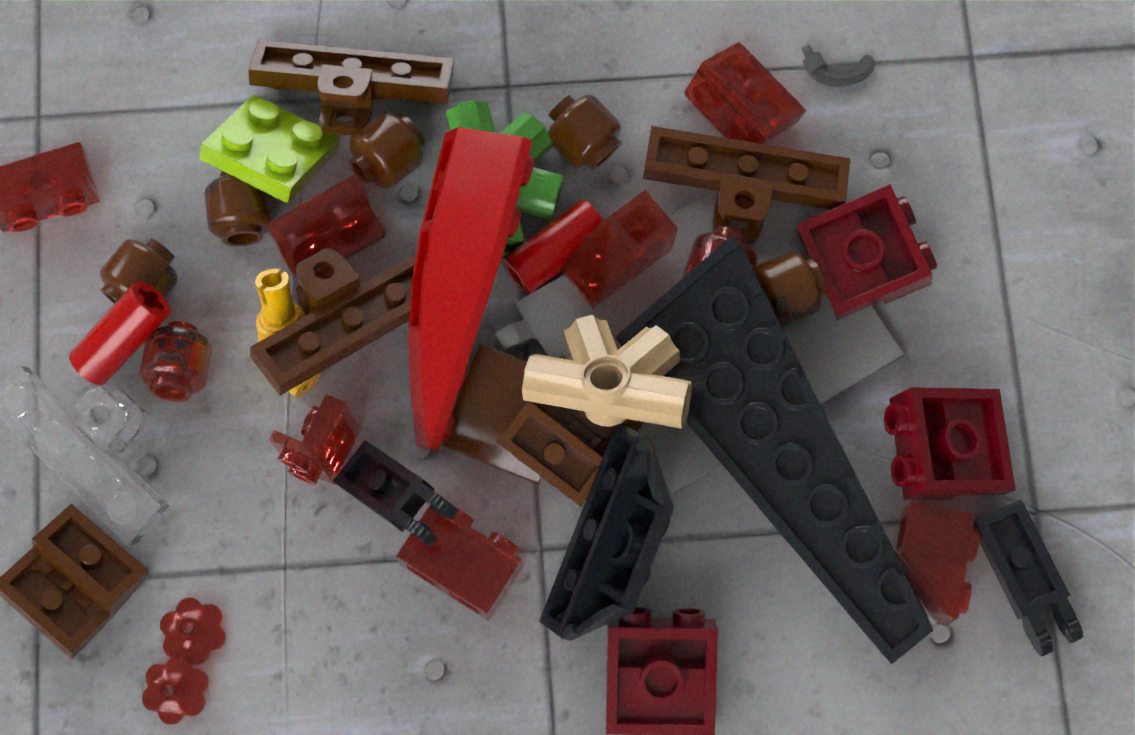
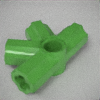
(544, 187)

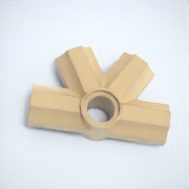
(611, 381)

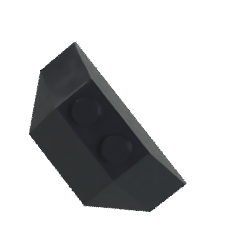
(612, 540)

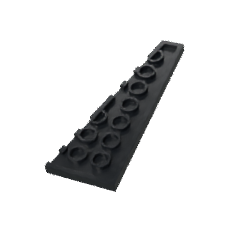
(778, 444)

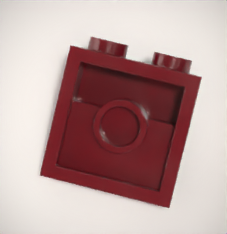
(868, 251)
(949, 443)
(661, 674)

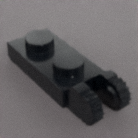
(391, 491)
(1027, 574)

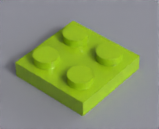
(269, 148)

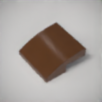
(485, 409)
(559, 445)
(71, 581)

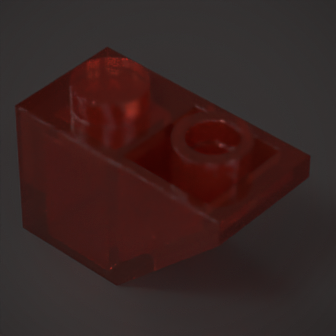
(620, 249)
(935, 553)

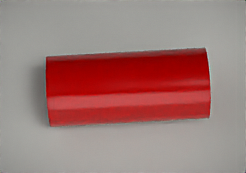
(547, 250)
(120, 333)

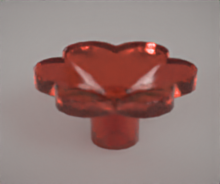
(204, 636)
(187, 693)

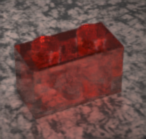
(463, 562)

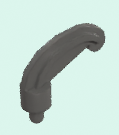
(836, 74)

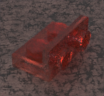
(742, 97)
(45, 187)
(333, 220)
(328, 440)

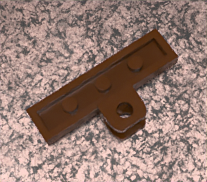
(350, 78)
(745, 175)
(337, 319)

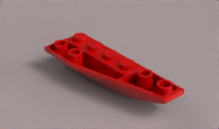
(456, 263)

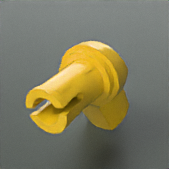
(278, 312)

